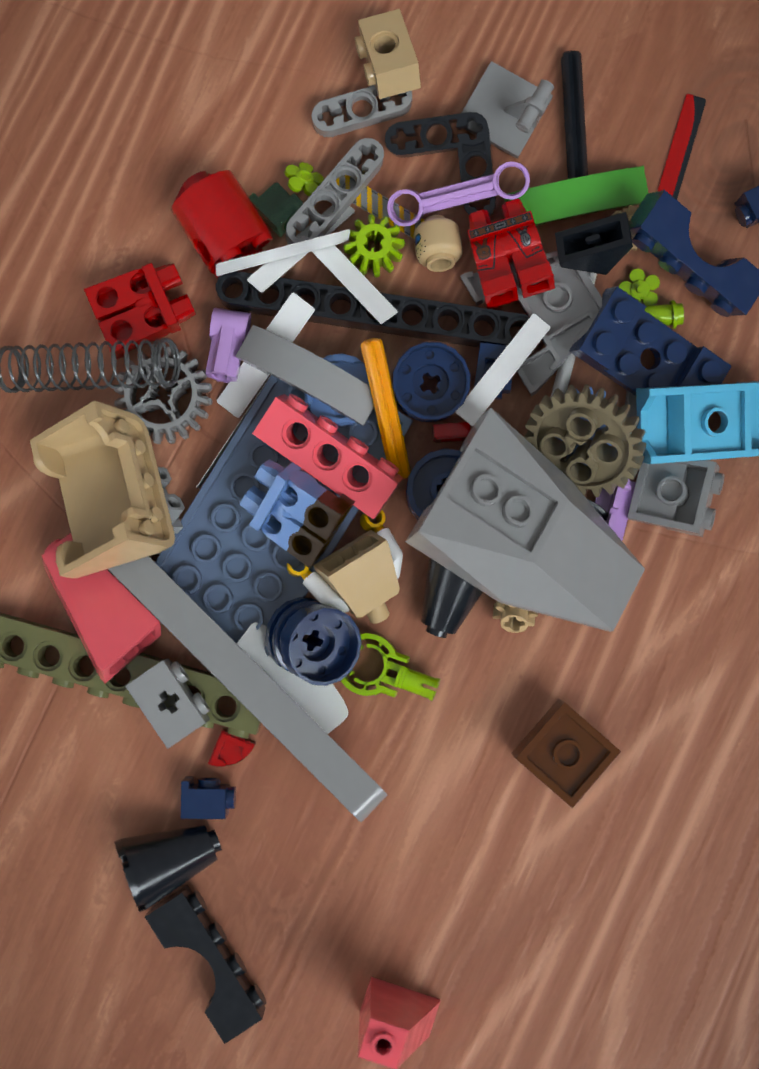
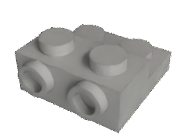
(677, 495)

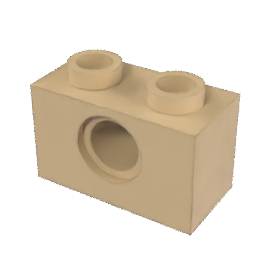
(388, 54)

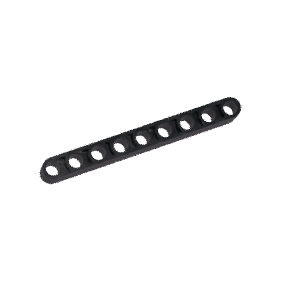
(357, 317)

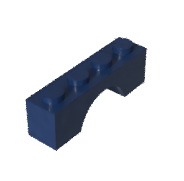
(663, 229)

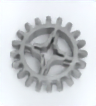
(150, 403)

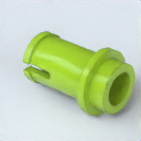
(669, 314)

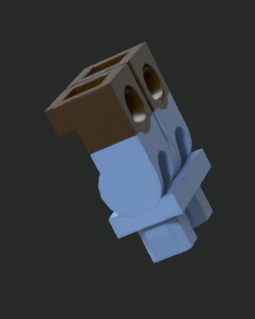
(295, 510)

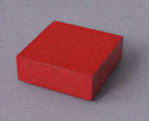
(450, 432)

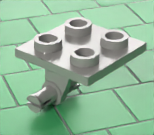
(509, 107)

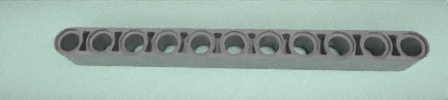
(251, 686)

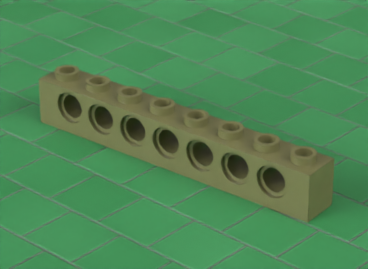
(68, 672)

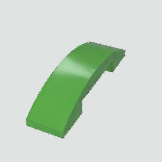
(585, 194)

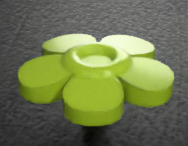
(302, 178)
(641, 289)

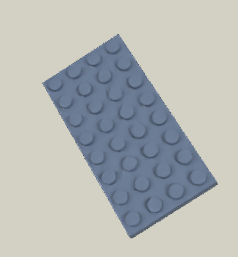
(219, 557)

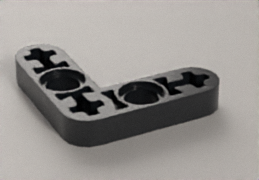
(466, 148)

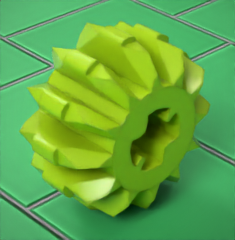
(388, 245)

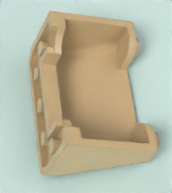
(106, 487)

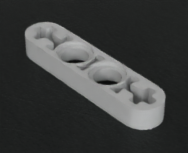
(331, 192)

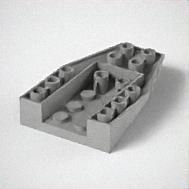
(526, 532)

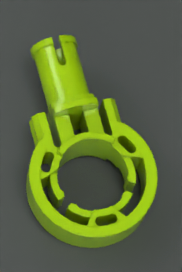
(406, 678)

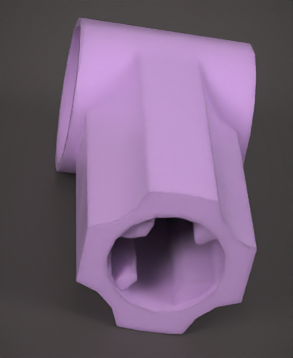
(227, 335)

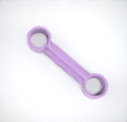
(457, 194)

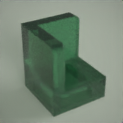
(276, 207)

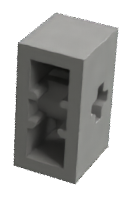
(150, 695)

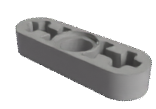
(339, 127)

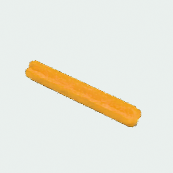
(385, 404)

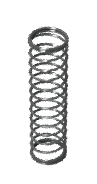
(155, 359)

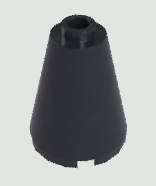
(446, 600)
(165, 861)

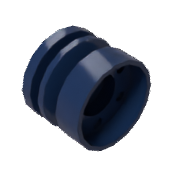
(434, 361)
(331, 643)

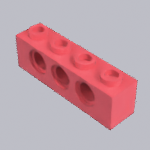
(277, 432)

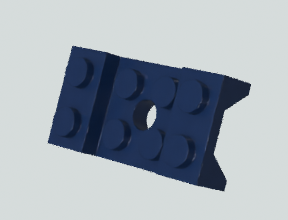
(626, 330)

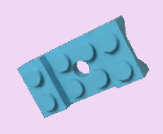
(678, 422)

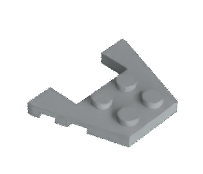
(566, 309)

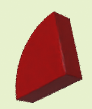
(230, 750)

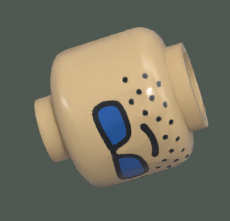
(438, 243)

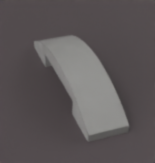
(307, 373)

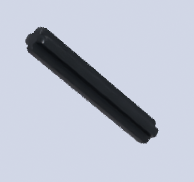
(574, 114)

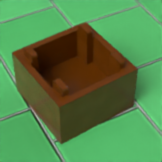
(566, 752)

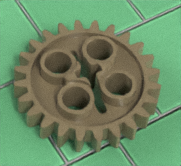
(607, 465)

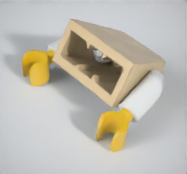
(359, 574)

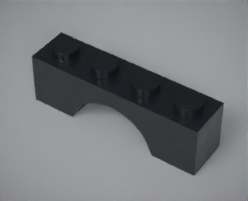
(183, 923)

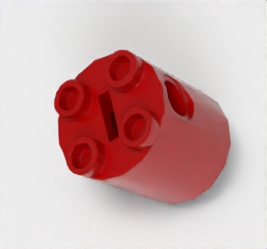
(219, 218)

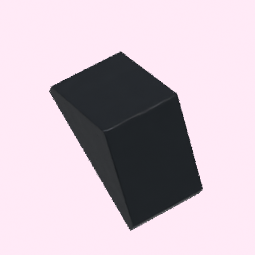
(595, 245)

